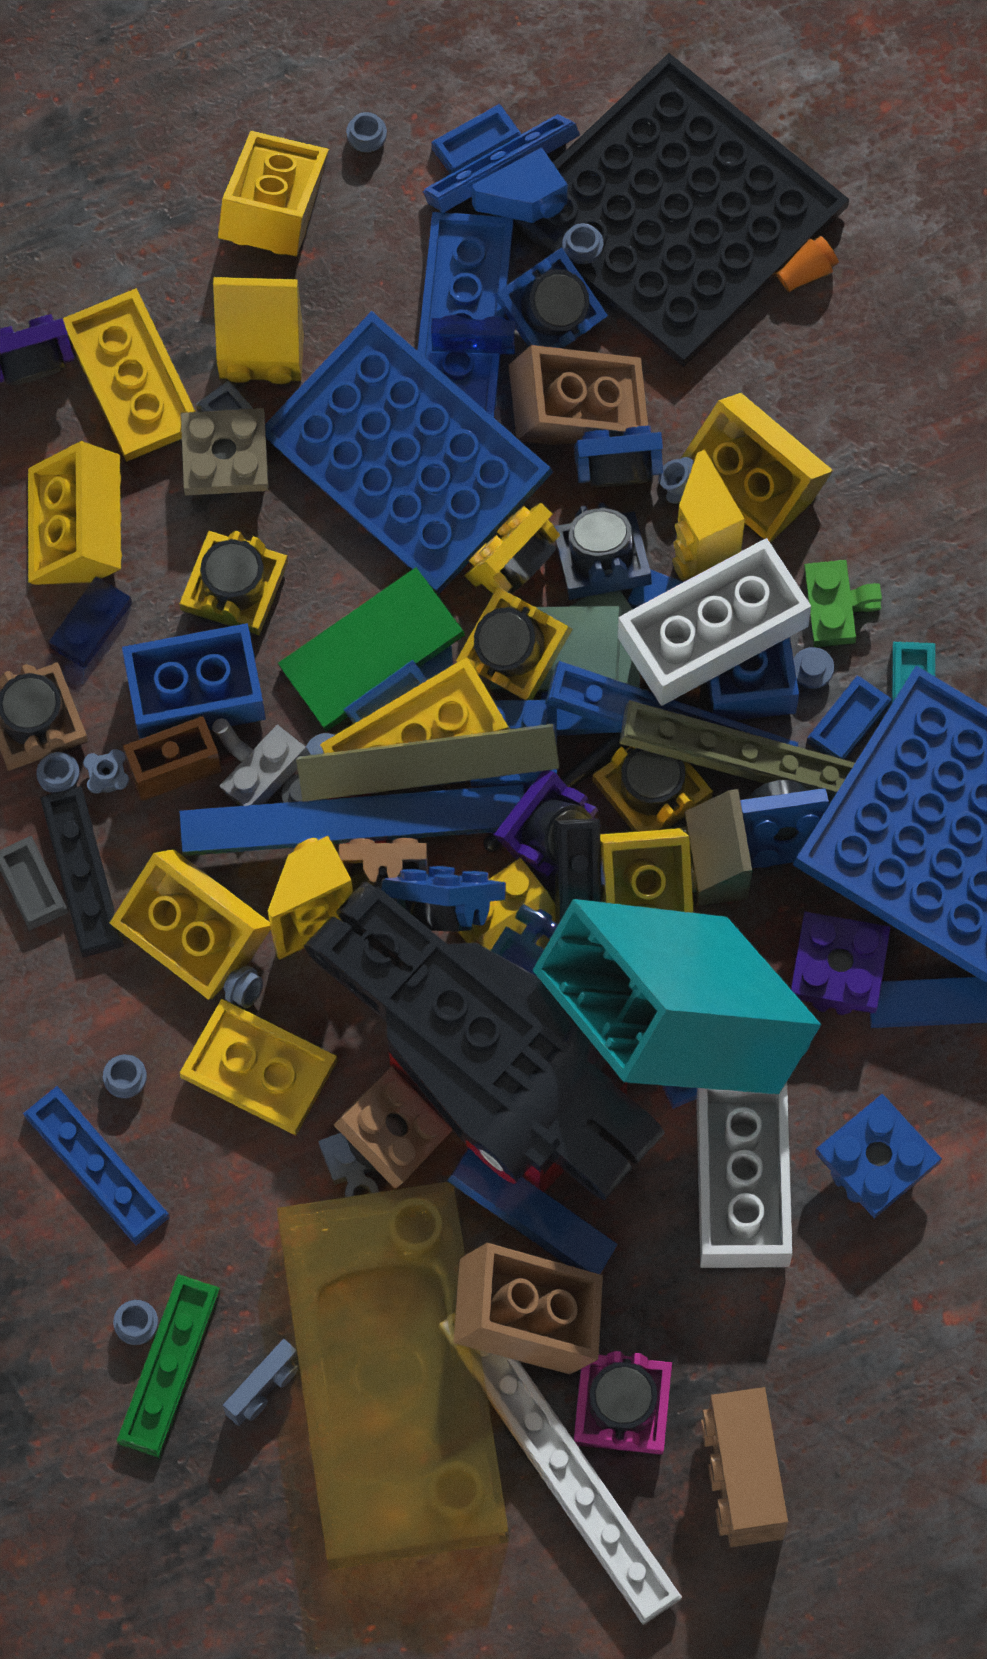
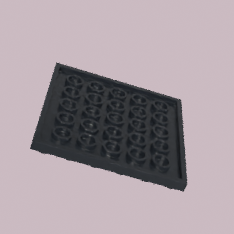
(687, 206)

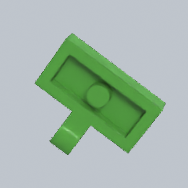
(834, 602)

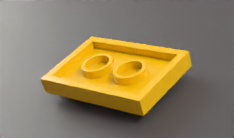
(258, 1067)

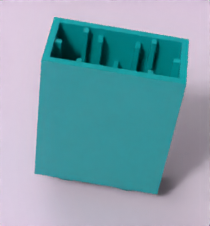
(675, 998)

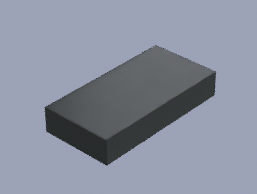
(31, 883)

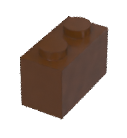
(172, 758)

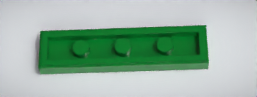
(168, 1366)

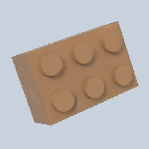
(528, 1308)
(744, 1467)

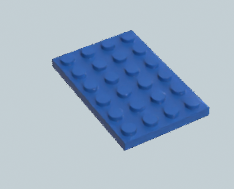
(405, 452)

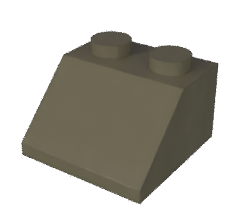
(718, 850)

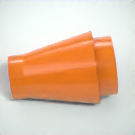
(808, 264)

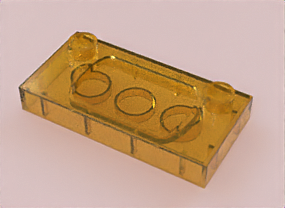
(386, 1391)

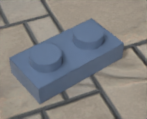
(274, 1370)

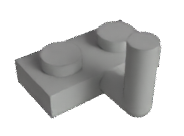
(261, 768)

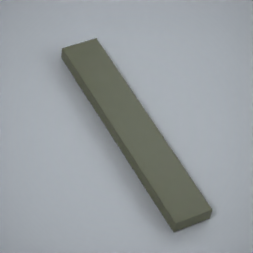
(729, 749)
(427, 762)

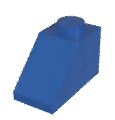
(522, 190)

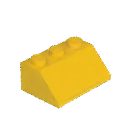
(760, 464)
(74, 516)
(708, 522)
(307, 894)
(190, 922)

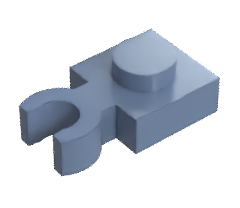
(344, 1166)

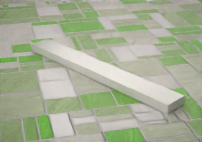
(577, 1487)

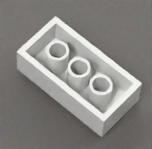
(714, 621)
(743, 1179)

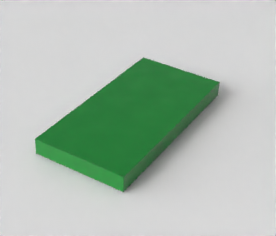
(369, 646)

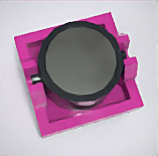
(623, 1403)

